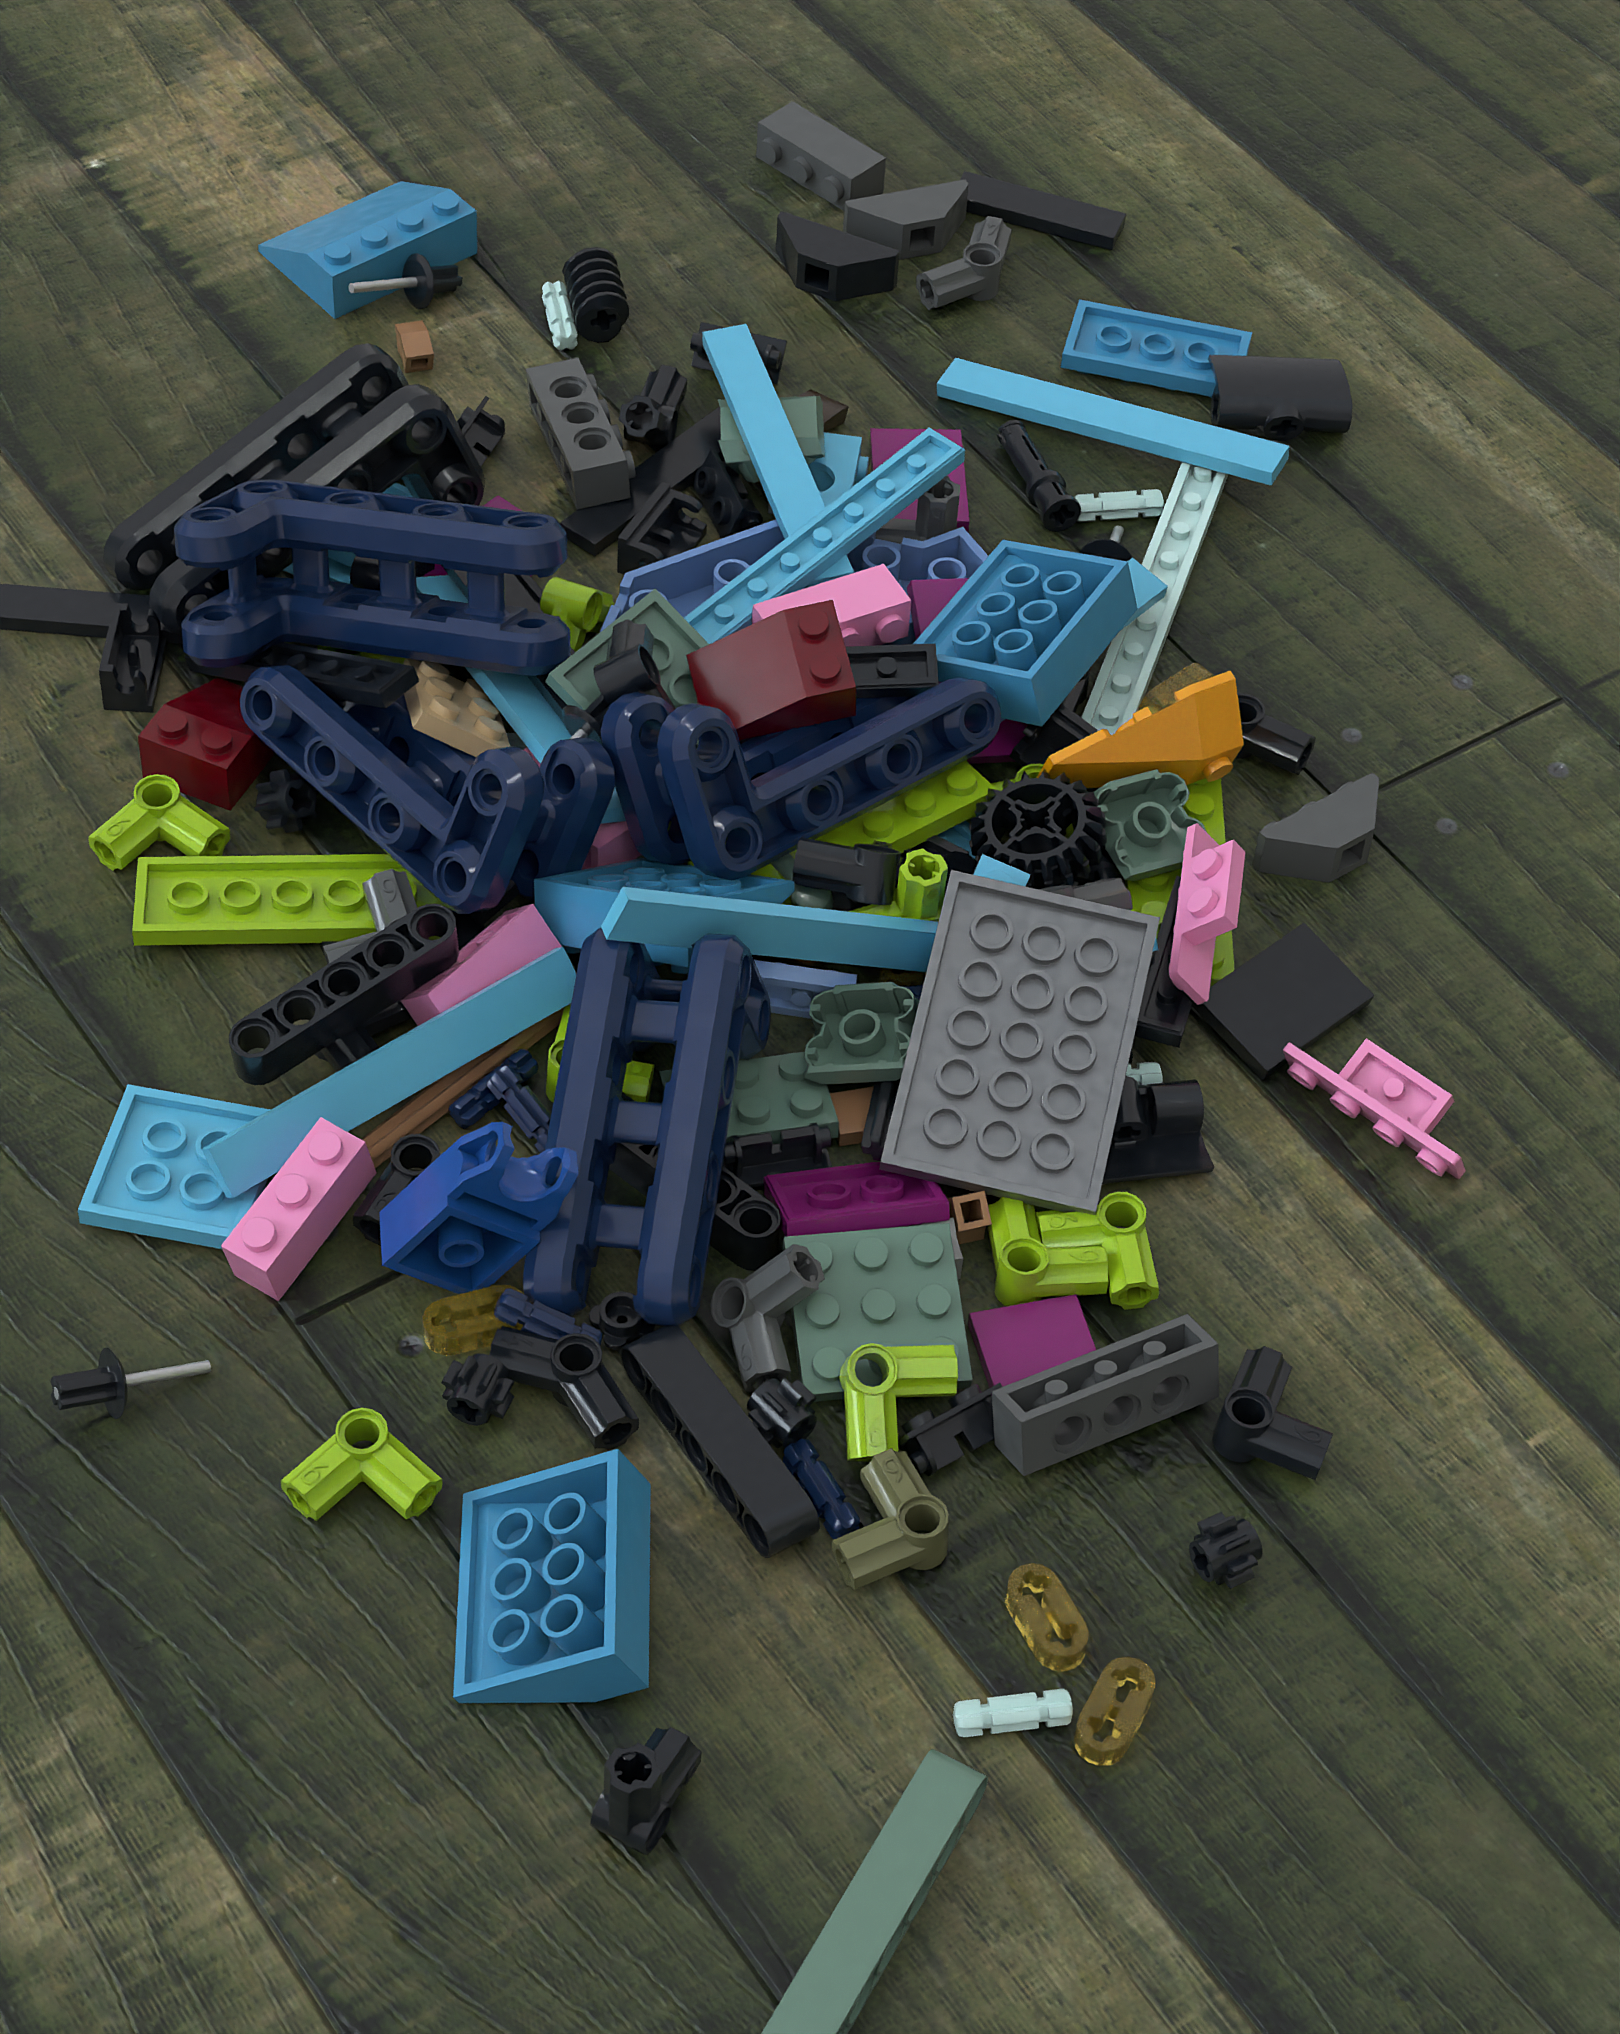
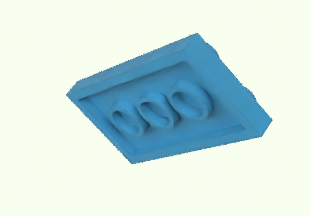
(1148, 347)

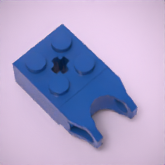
(474, 1211)

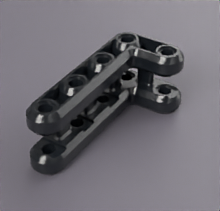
(341, 428)

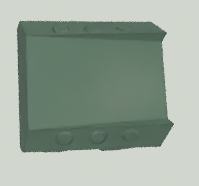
(806, 421)
(1146, 823)
(860, 1033)

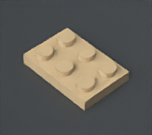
(453, 710)

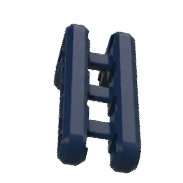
(389, 622)
(782, 782)
(434, 809)
(623, 1010)

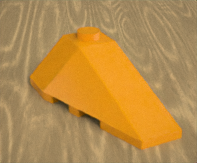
(1189, 738)

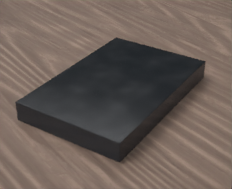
(1283, 996)

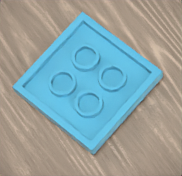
(155, 1172)

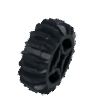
(1038, 819)

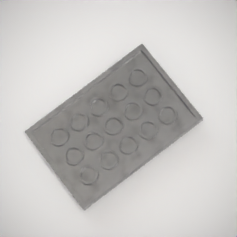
(1020, 1044)

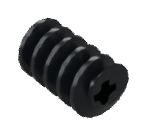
(596, 294)

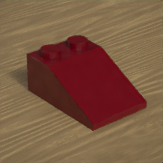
(778, 672)
(204, 744)

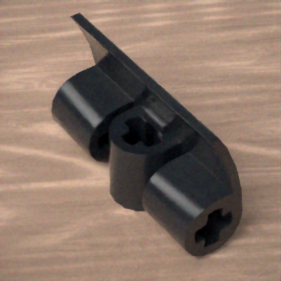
(1280, 395)
(1158, 1132)

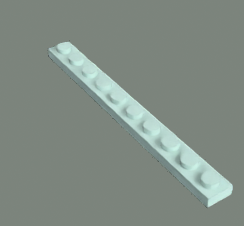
(1171, 559)

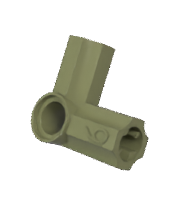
(891, 1542)

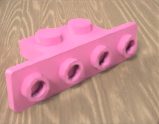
(1205, 909)
(1388, 1094)

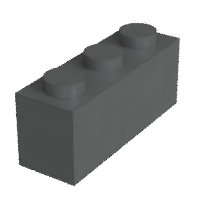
(819, 155)

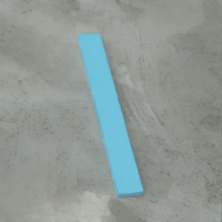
(1113, 421)
(767, 434)
(829, 534)
(516, 697)
(771, 929)
(395, 1070)

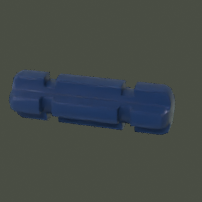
(480, 1099)
(521, 1104)
(538, 1318)
(821, 1488)

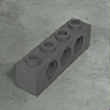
(580, 433)
(1105, 1394)

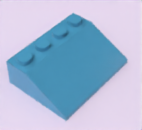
(373, 242)
(1031, 625)
(579, 900)
(555, 1585)

